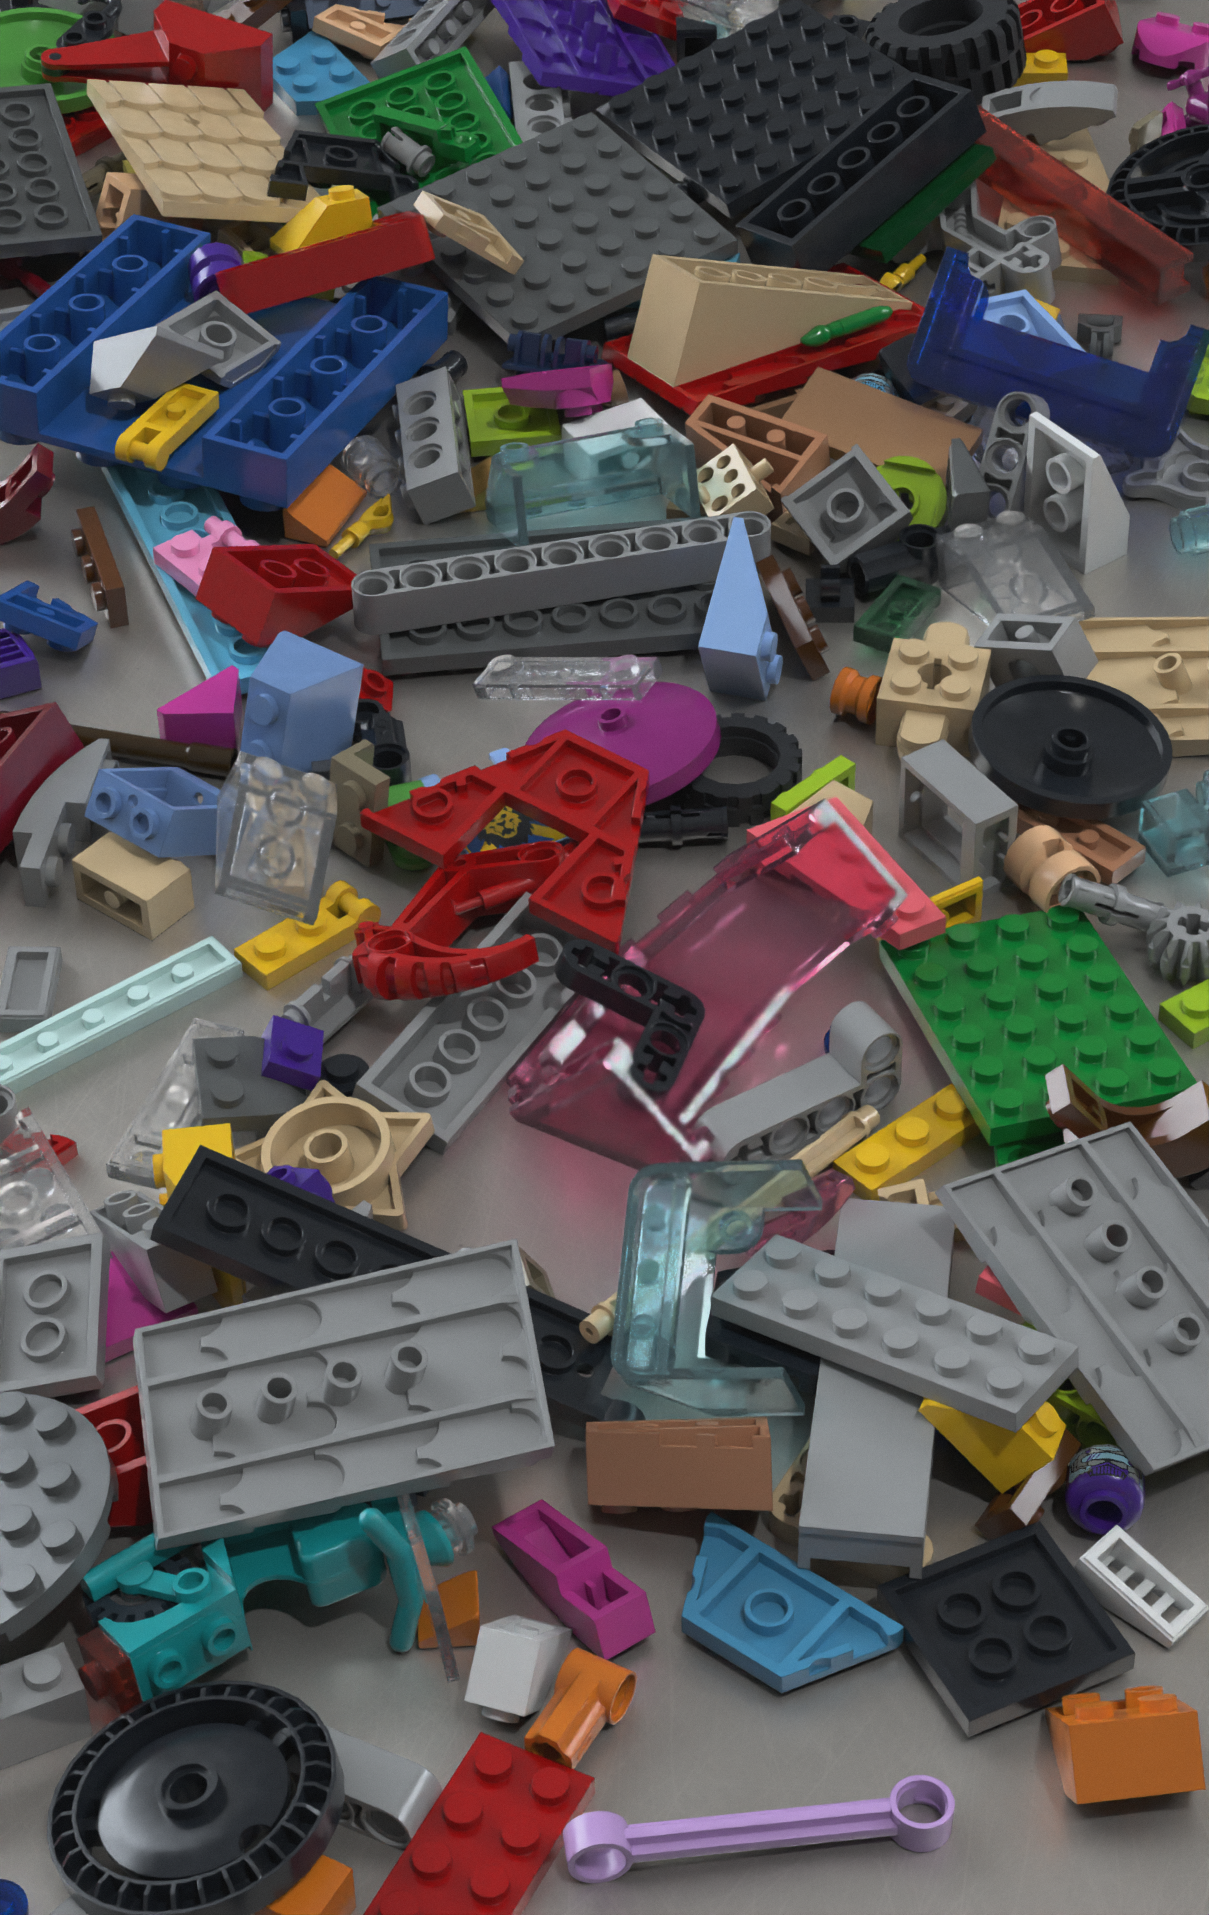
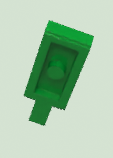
(441, 137)

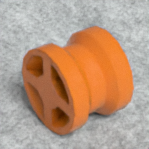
(855, 695)

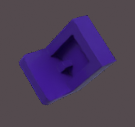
(292, 1053)

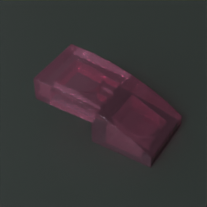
(801, 1225)

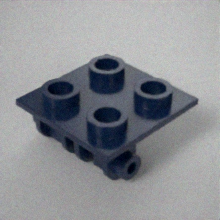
(534, 357)

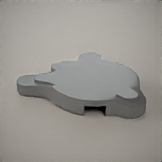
(1176, 479)

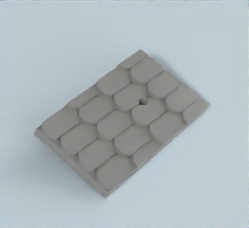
(1112, 1260)
(340, 1395)

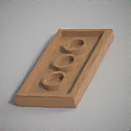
(877, 422)

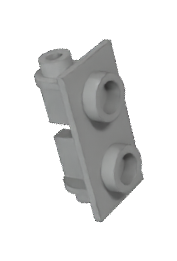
(332, 1001)

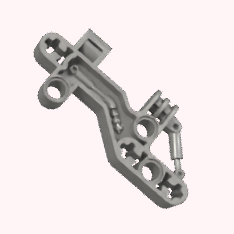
(999, 257)

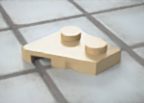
(468, 229)

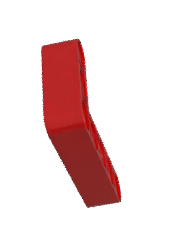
(386, 247)

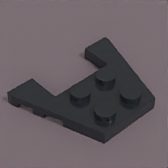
(339, 161)

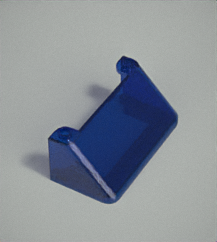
(1086, 394)

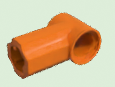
(584, 1699)

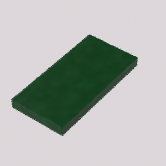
(925, 205)

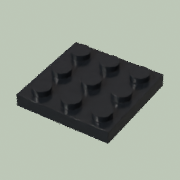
(1005, 1628)

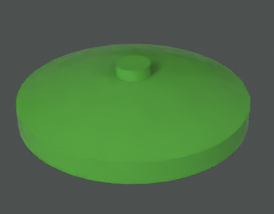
(23, 38)

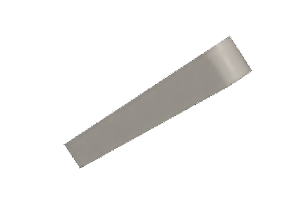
(549, 574)

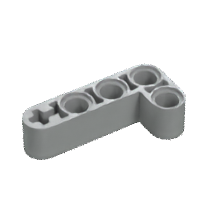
(812, 1098)

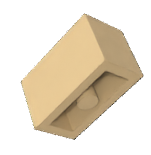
(133, 885)

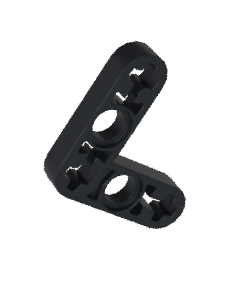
(659, 1020)

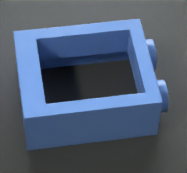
(156, 809)

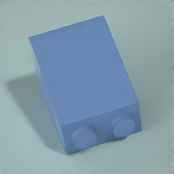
(301, 703)

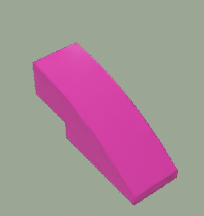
(576, 1579)

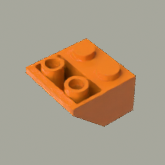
(1126, 1745)

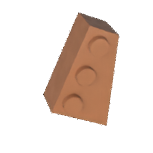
(791, 449)
(679, 1464)

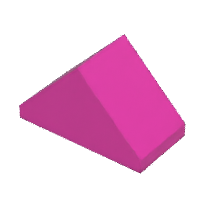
(206, 712)

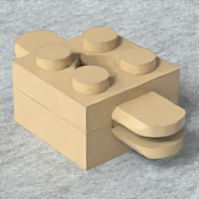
(931, 690)

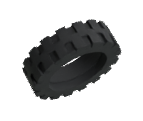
(750, 800)

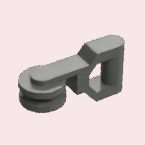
(1100, 332)

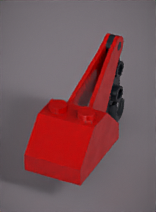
(181, 50)

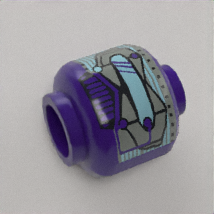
(1104, 1490)

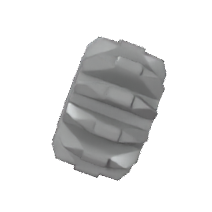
(1180, 943)

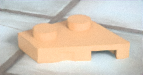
(356, 29)

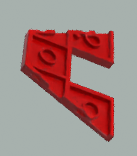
(562, 785)

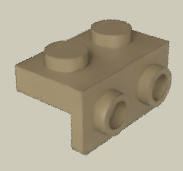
(358, 788)

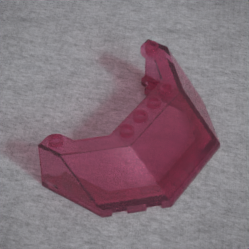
(738, 946)

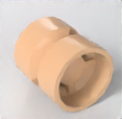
(1040, 863)

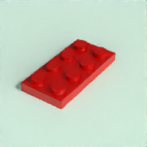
(486, 1835)

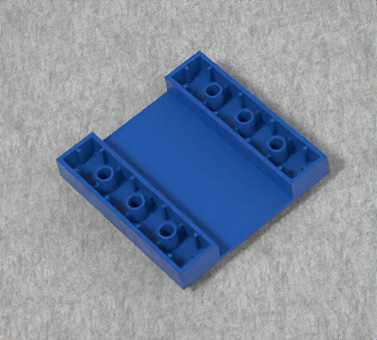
(271, 429)

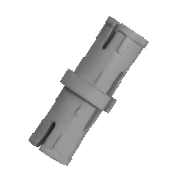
(1109, 903)

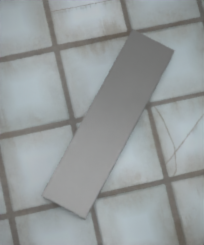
(867, 1438)

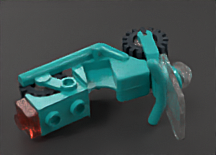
(170, 1622)

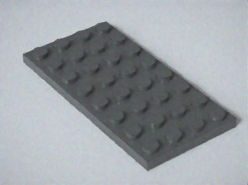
(596, 628)

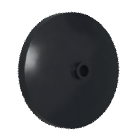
(1070, 746)

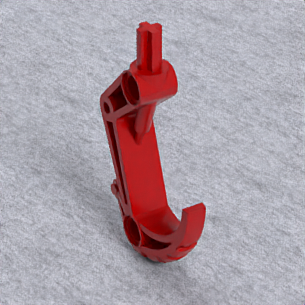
(414, 955)

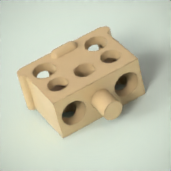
(733, 484)

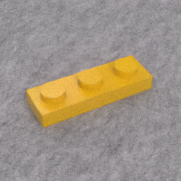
(909, 1144)

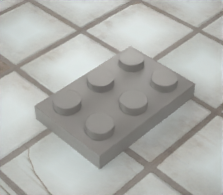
(54, 1316)

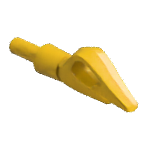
(903, 274)
(374, 521)

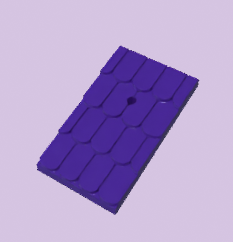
(582, 45)

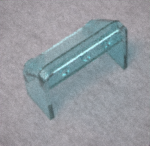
(590, 473)
(672, 1233)

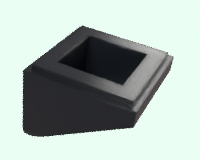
(693, 36)

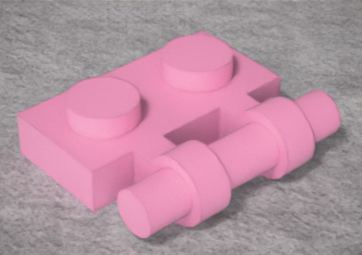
(188, 553)

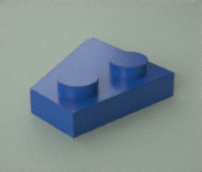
(58, 622)

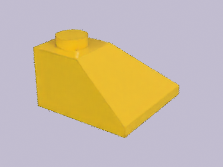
(325, 218)
(996, 1451)

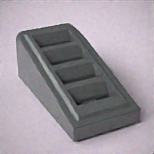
(965, 487)

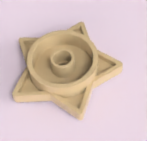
(351, 1146)

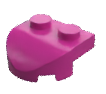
(1170, 43)

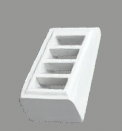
(1136, 1563)

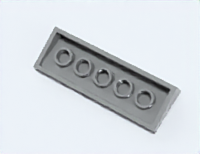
(471, 1040)

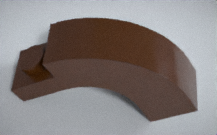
(1173, 1128)

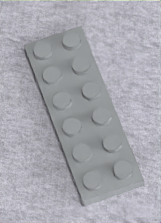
(896, 1332)

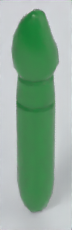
(845, 326)

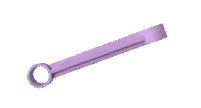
(604, 1847)

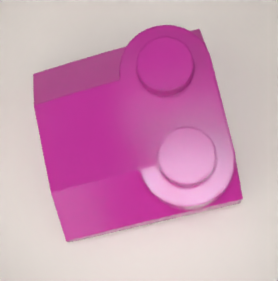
(575, 390)

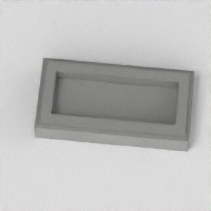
(28, 986)

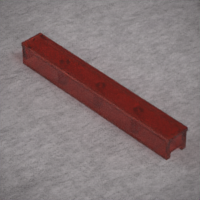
(1084, 214)

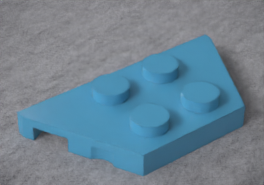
(311, 73)
(776, 1616)

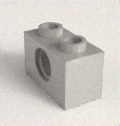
(1036, 646)

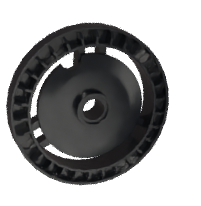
(1170, 187)
(185, 1792)

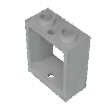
(944, 778)

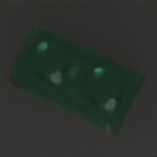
(897, 613)

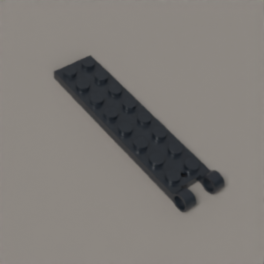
(300, 1241)

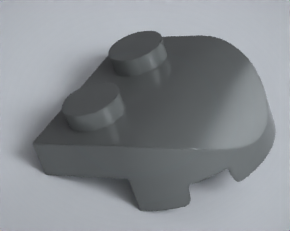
(233, 1088)

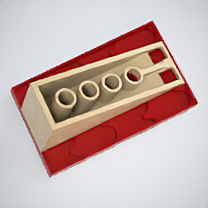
(741, 325)

